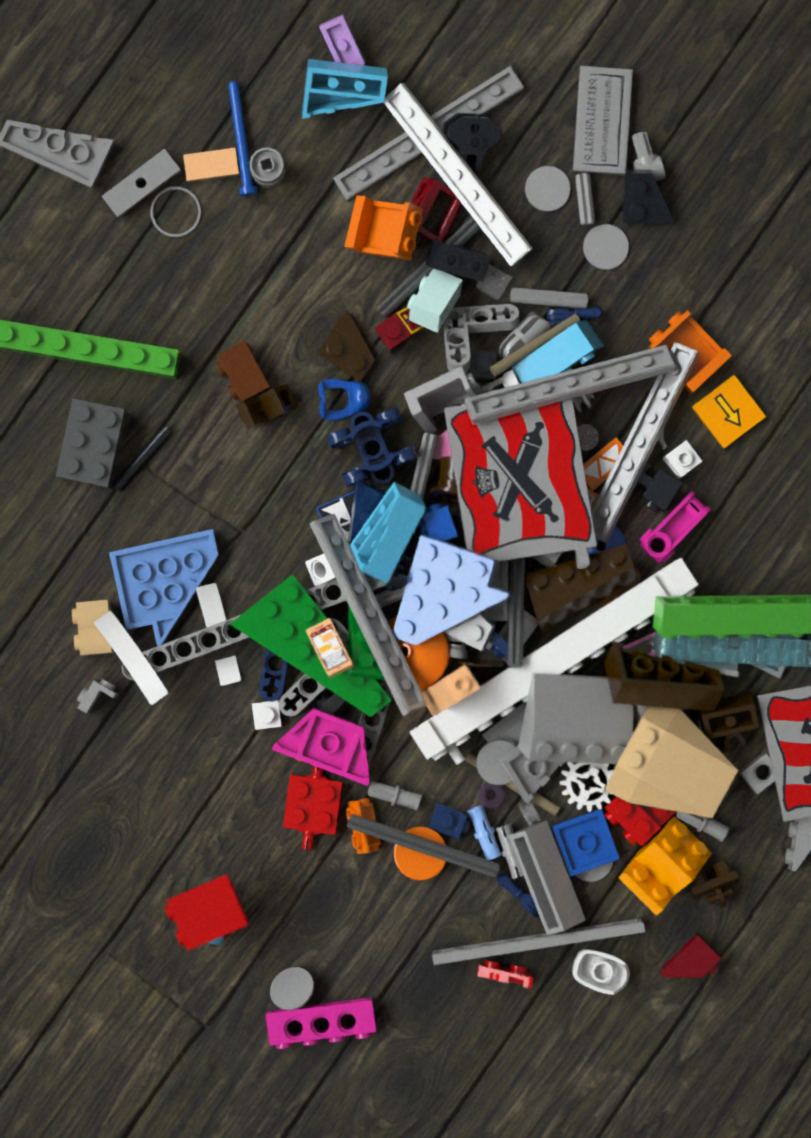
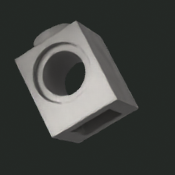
(748, 774)

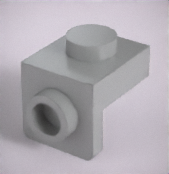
(89, 696)

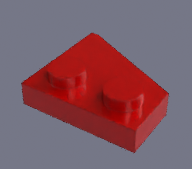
(516, 974)

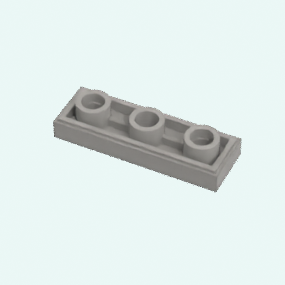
(154, 172)

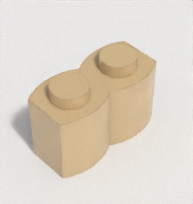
(89, 638)

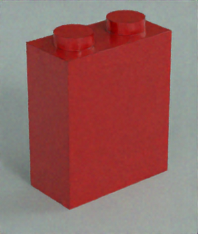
(206, 912)

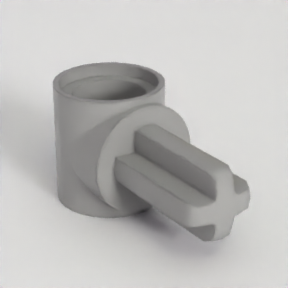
(646, 159)

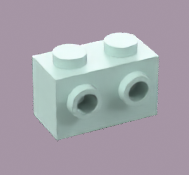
(434, 300)

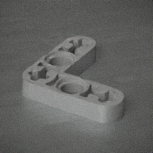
(466, 324)

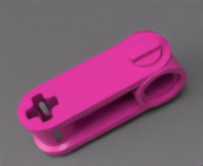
(674, 527)

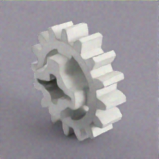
(584, 794)

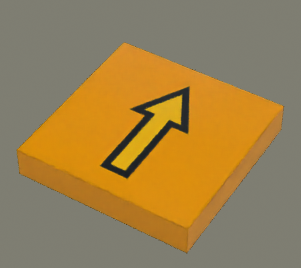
(728, 411)

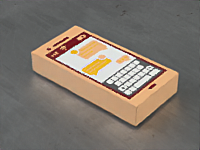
(329, 648)

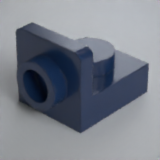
(449, 821)

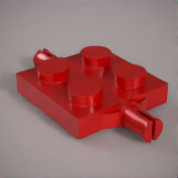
(312, 805)

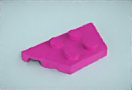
(328, 744)

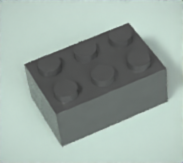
(91, 443)

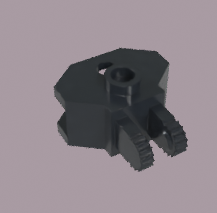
(472, 140)

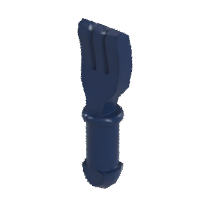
(558, 315)
(525, 898)

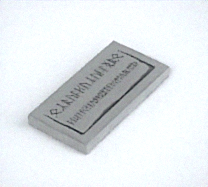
(602, 120)

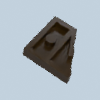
(347, 349)

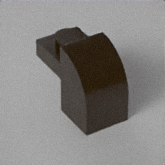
(267, 407)

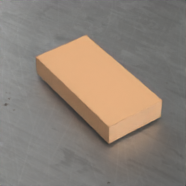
(211, 164)

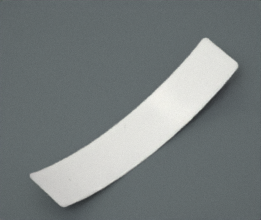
(214, 614)
(131, 657)

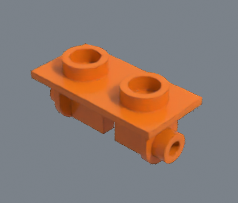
(363, 842)

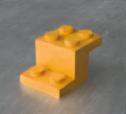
(665, 865)

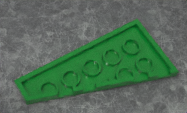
(281, 625)

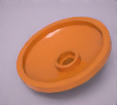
(426, 659)

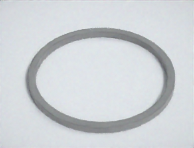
(176, 188)

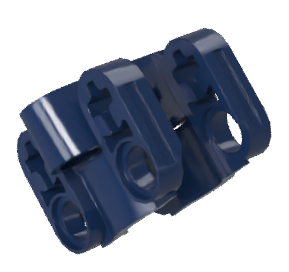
(373, 434)

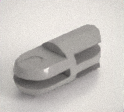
(525, 332)

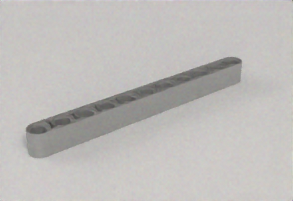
(220, 631)

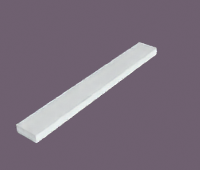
(457, 174)

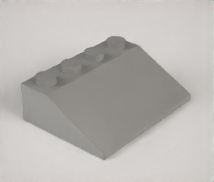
(574, 720)

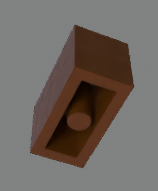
(242, 371)

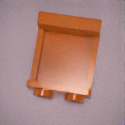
(383, 228)
(690, 334)

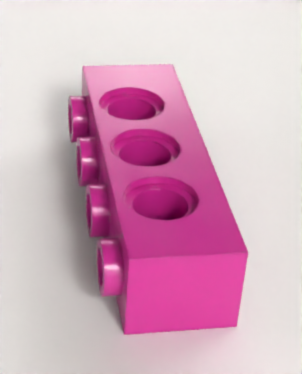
(360, 1008)

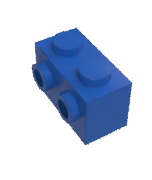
(438, 523)

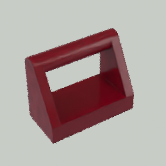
(425, 197)

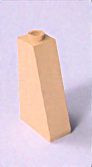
(450, 690)

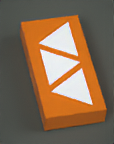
(600, 465)

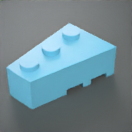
(341, 86)
(560, 353)
(387, 532)

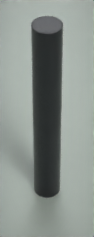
(141, 458)

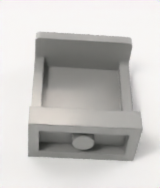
(442, 392)

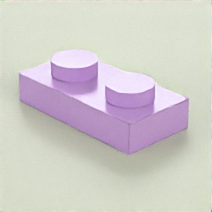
(341, 41)

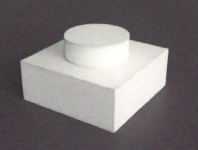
(266, 715)

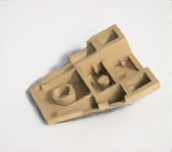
(671, 766)

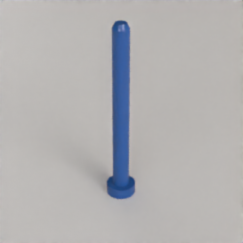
(247, 185)

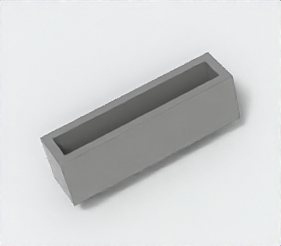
(547, 877)

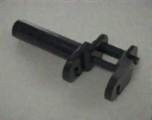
(397, 579)

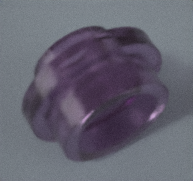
(490, 803)

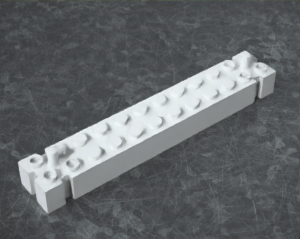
(563, 653)

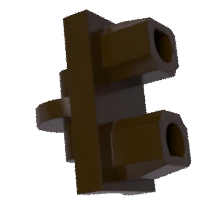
(725, 878)

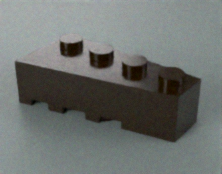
(567, 589)
(661, 681)

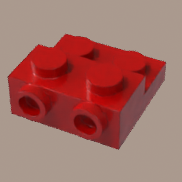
(638, 820)

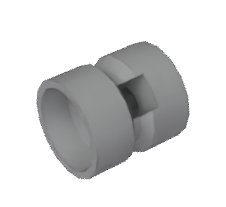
(267, 167)

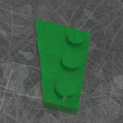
(360, 652)

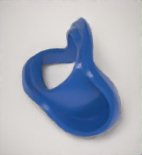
(358, 396)

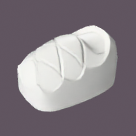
(600, 971)

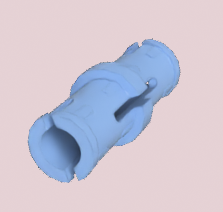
(484, 832)

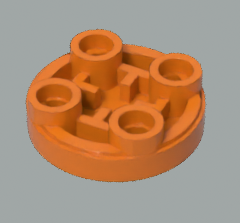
(416, 864)

